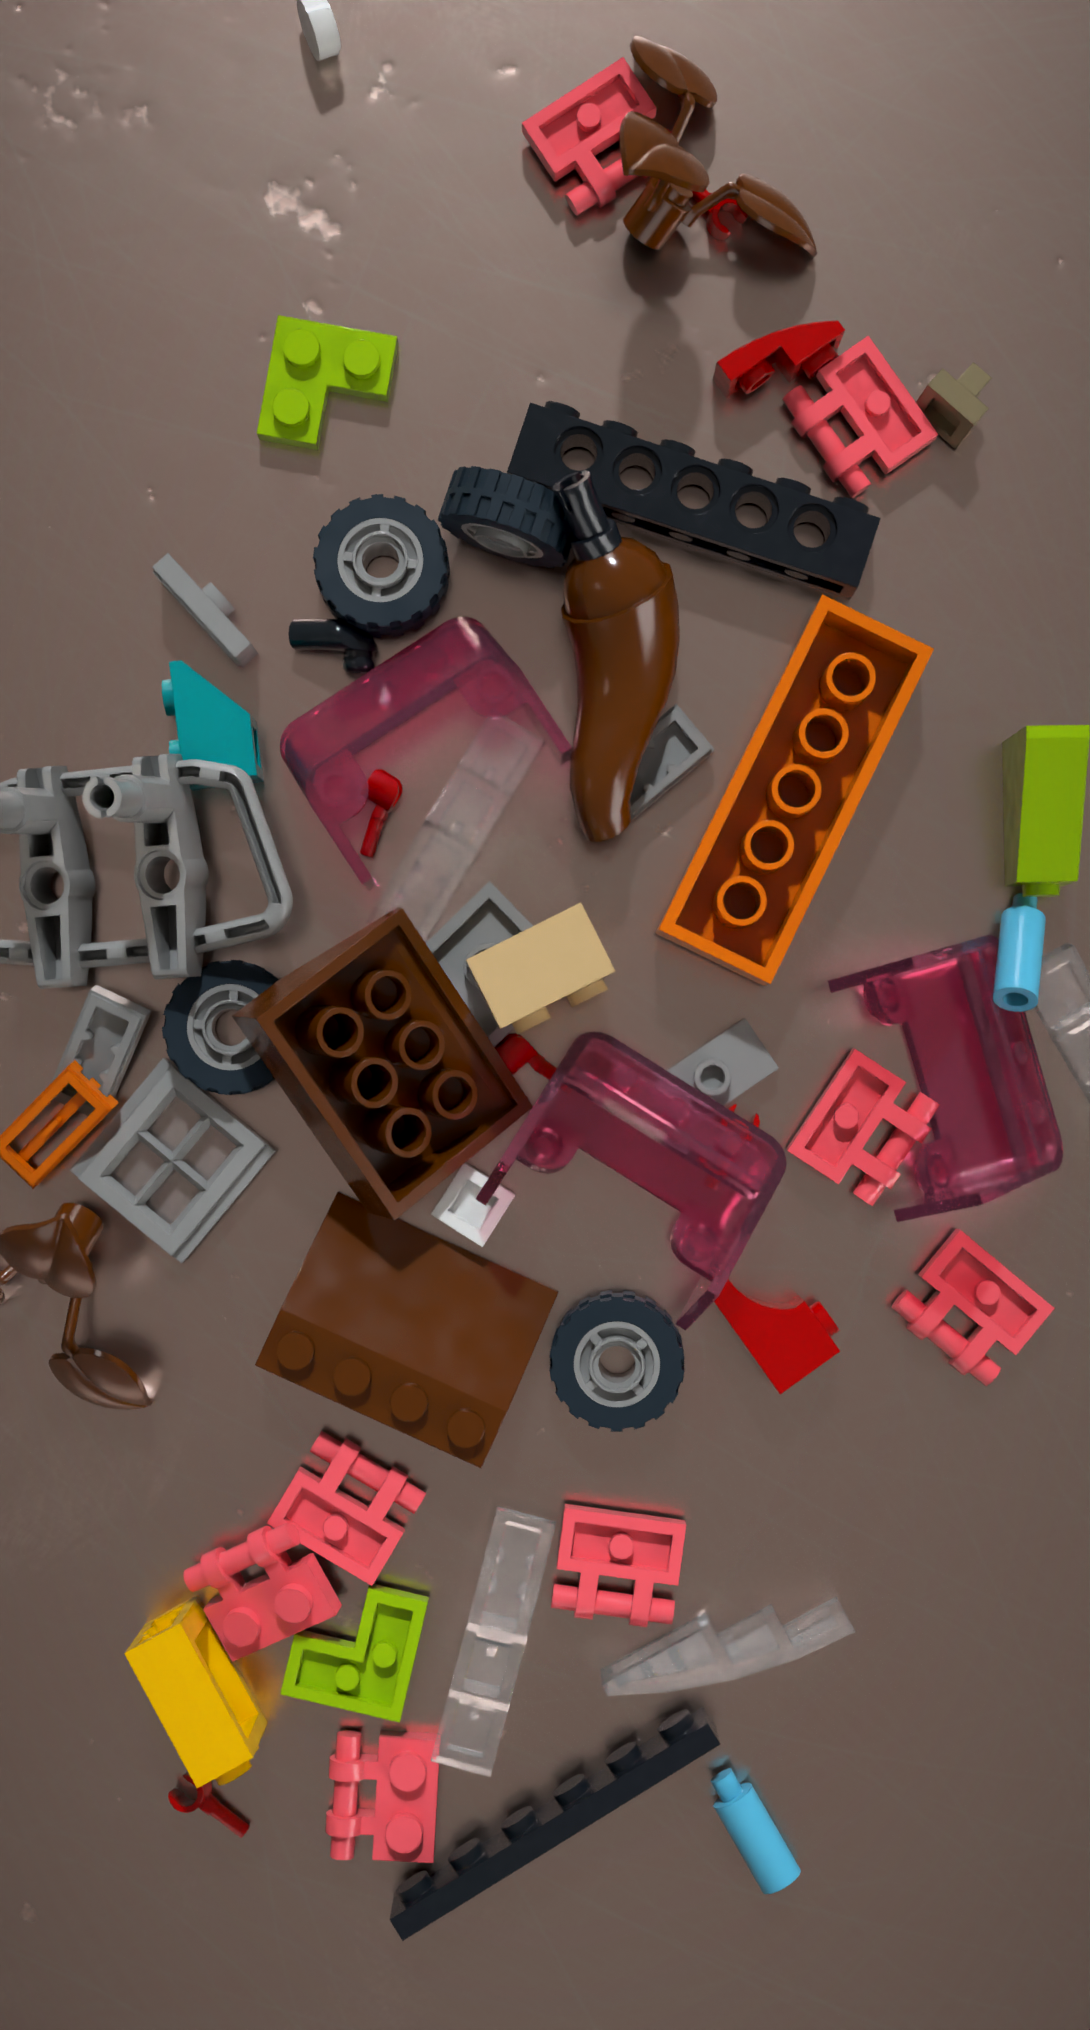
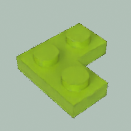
(311, 362)
(362, 1674)

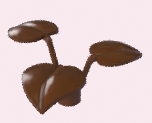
(675, 173)
(58, 1256)

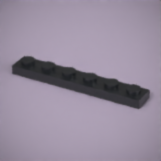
(532, 1833)

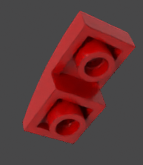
(792, 350)

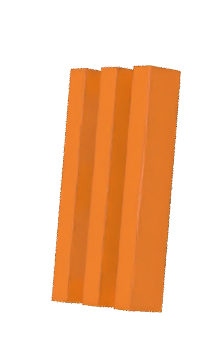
(86, 1091)

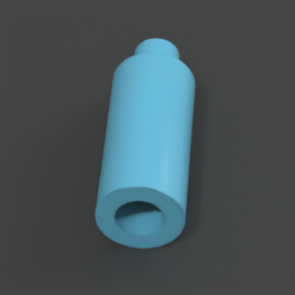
(1019, 955)
(754, 1833)

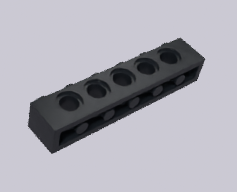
(714, 528)

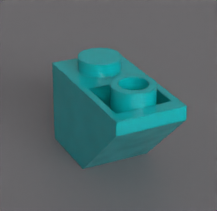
(210, 723)

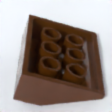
(384, 1063)
(408, 1329)

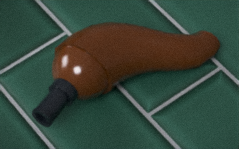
(625, 653)

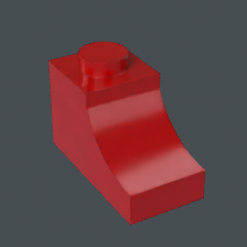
(782, 1337)

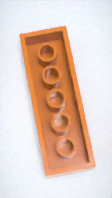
(794, 791)

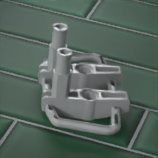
(160, 804)

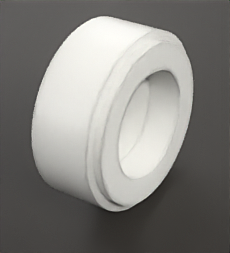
(319, 28)

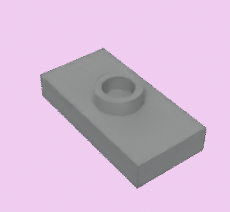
(207, 608)
(669, 757)
(103, 1042)
(727, 1064)

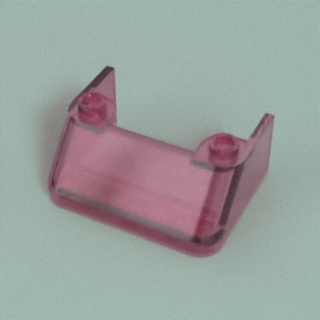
(452, 657)
(976, 1063)
(663, 1140)

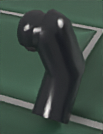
(335, 635)

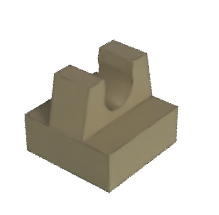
(954, 404)

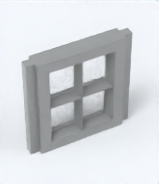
(172, 1160)

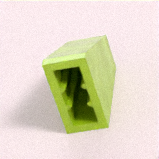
(1044, 806)

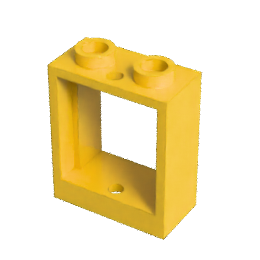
(197, 1693)

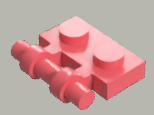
(583, 125)
(875, 407)
(848, 1116)
(985, 1293)
(338, 1524)
(620, 1547)
(270, 1606)
(404, 1796)

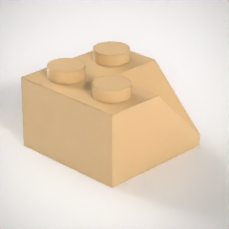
(541, 967)

